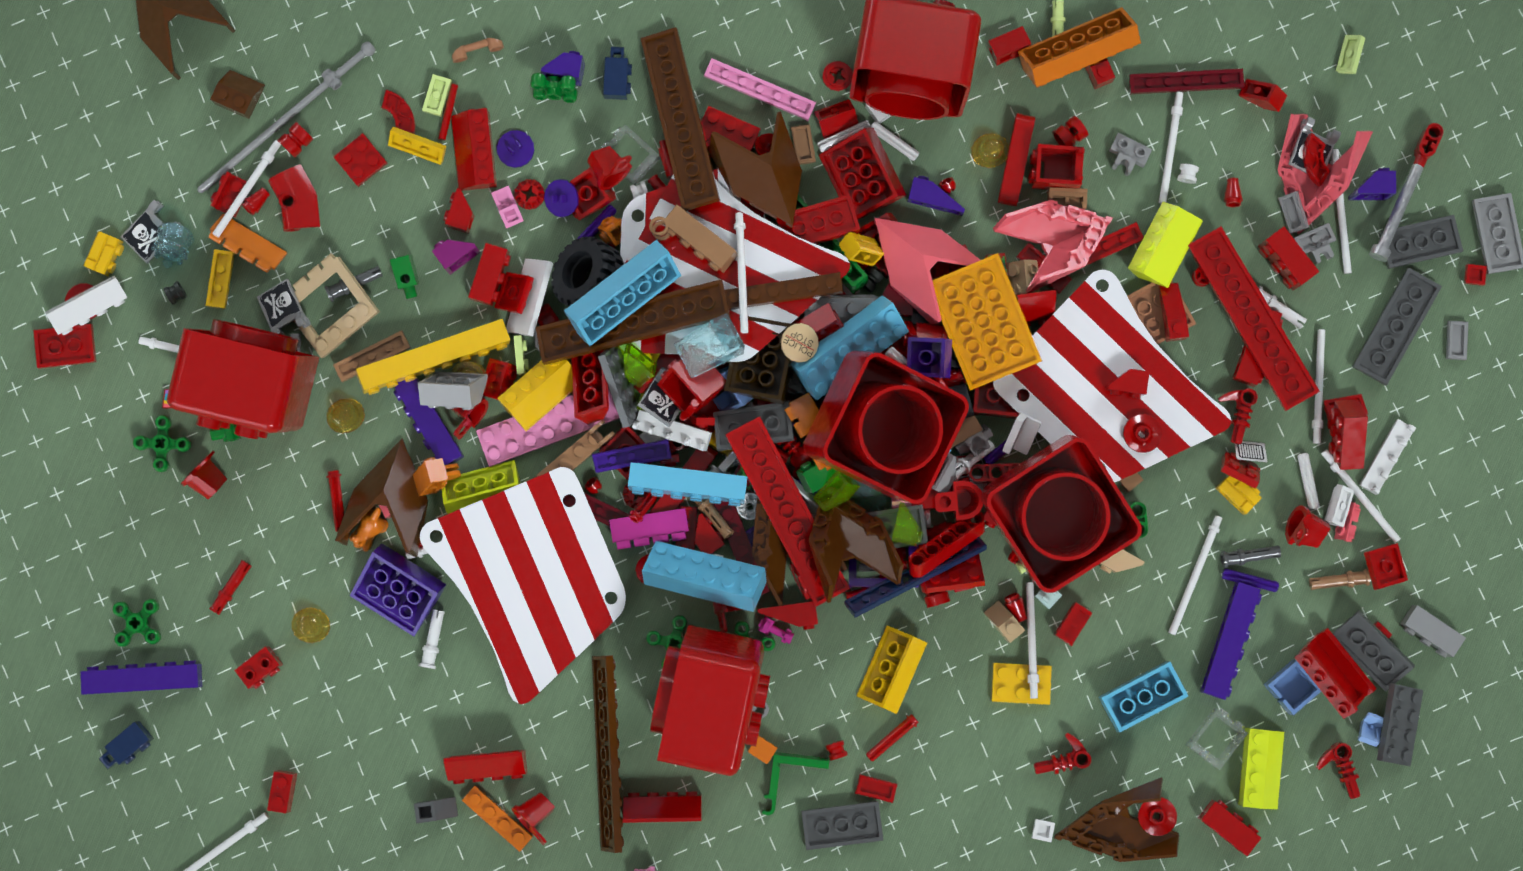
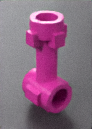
(766, 626)

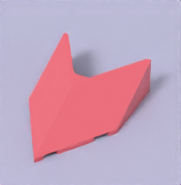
(1313, 198)
(1064, 233)
(911, 254)

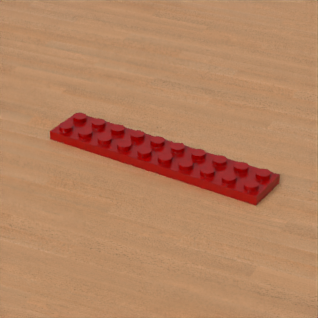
(1253, 318)
(780, 501)

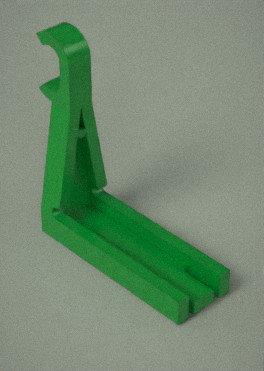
(792, 759)

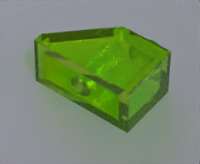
(638, 366)
(836, 491)
(906, 528)

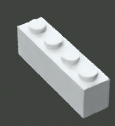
(85, 305)

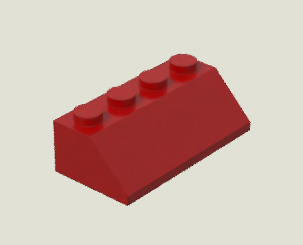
(474, 149)
(589, 388)
(486, 765)
(662, 808)

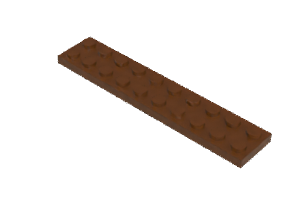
(680, 119)
(656, 317)
(607, 753)

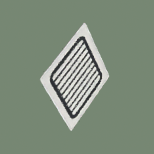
(1251, 451)

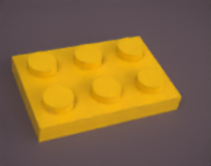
(1012, 686)

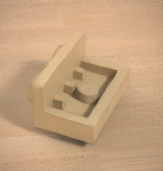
(1021, 274)

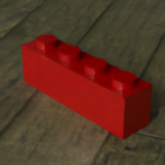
(1247, 369)

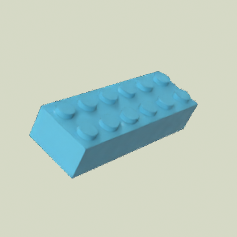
(622, 293)
(868, 331)
(687, 483)
(704, 576)

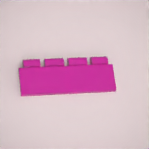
(654, 525)

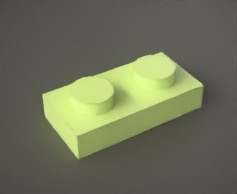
(1350, 54)
(436, 95)
(521, 363)

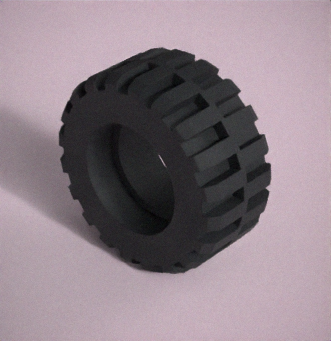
(577, 261)

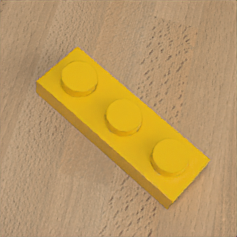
(416, 145)
(220, 279)

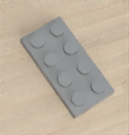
(1498, 233)

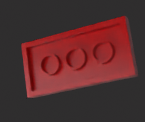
(824, 220)

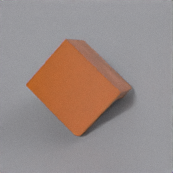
(764, 750)

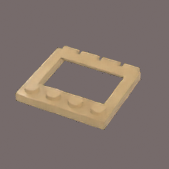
(349, 322)

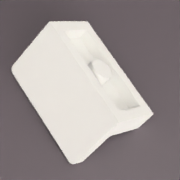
(1022, 434)
(1339, 505)

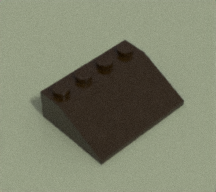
(764, 374)

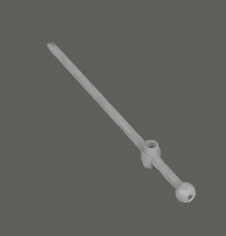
(331, 79)

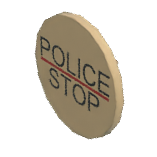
(799, 342)

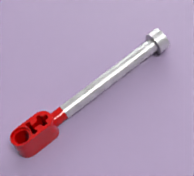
(1380, 251)

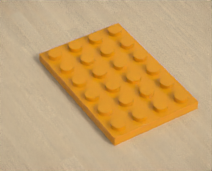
(985, 322)

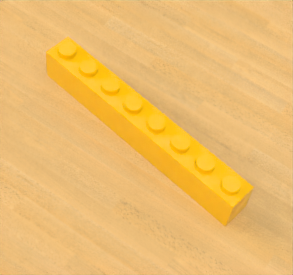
(433, 356)

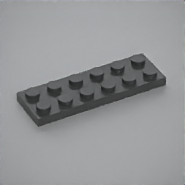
(1396, 326)

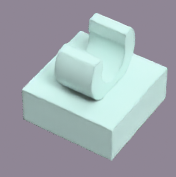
(1048, 599)

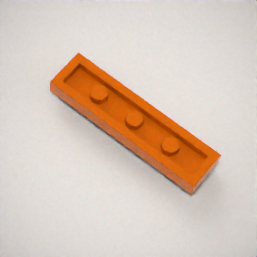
(497, 818)

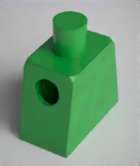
(402, 266)

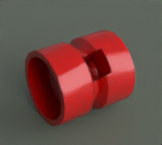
(1065, 137)
(295, 139)
(936, 598)

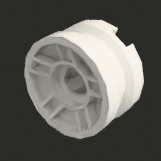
(743, 511)

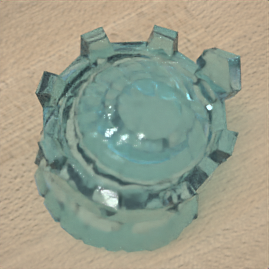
(172, 243)

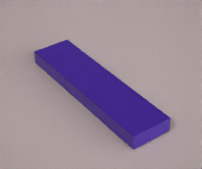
(624, 456)

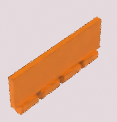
(252, 245)
(805, 411)

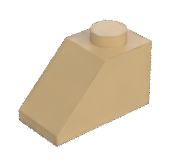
(1120, 562)
(1004, 622)

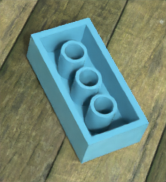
(1143, 696)

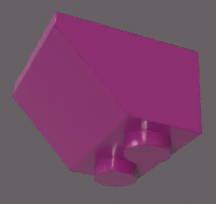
(454, 254)

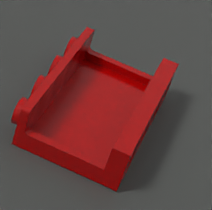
(1335, 672)

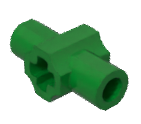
(225, 434)

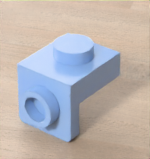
(1371, 729)

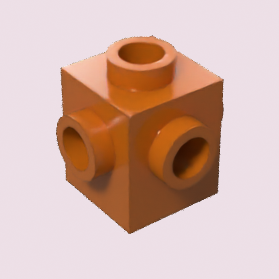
(610, 230)

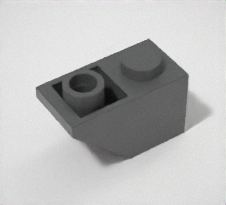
(435, 810)

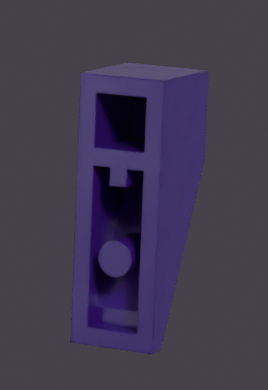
(930, 195)

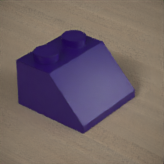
(566, 64)
(1378, 186)
(930, 356)

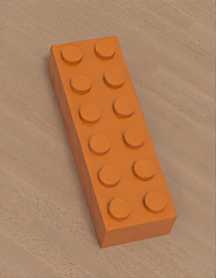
(1079, 47)

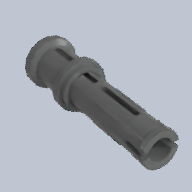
(340, 288)
(1241, 557)

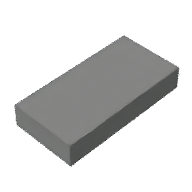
(1293, 212)
(1457, 340)

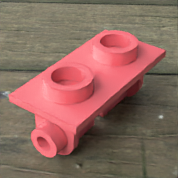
(1348, 531)

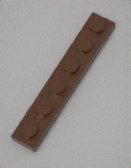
(787, 290)

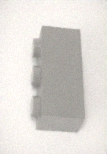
(1432, 631)

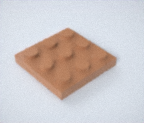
(1148, 309)

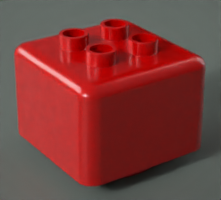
(915, 58)
(242, 379)
(886, 426)
(1061, 513)
(709, 700)

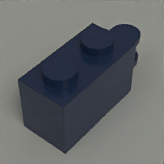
(616, 75)
(126, 745)

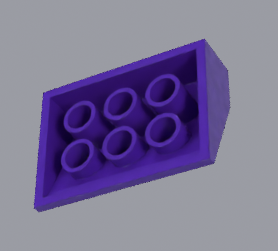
(397, 589)

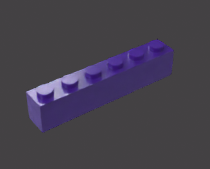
(428, 423)
(1231, 640)
(141, 679)

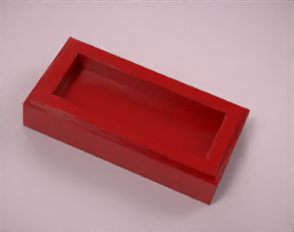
(876, 788)

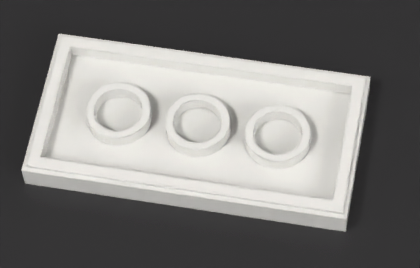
(526, 322)

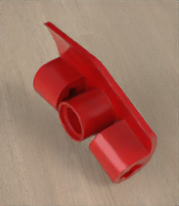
(305, 209)

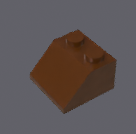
(237, 93)

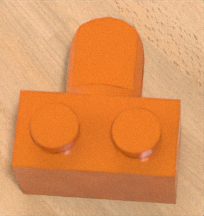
(434, 475)

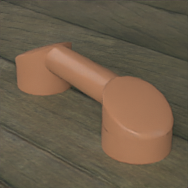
(460, 53)

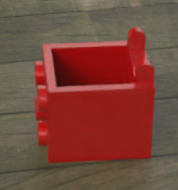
(1061, 166)
(687, 392)

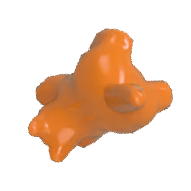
(369, 527)

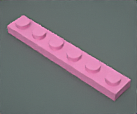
(759, 89)

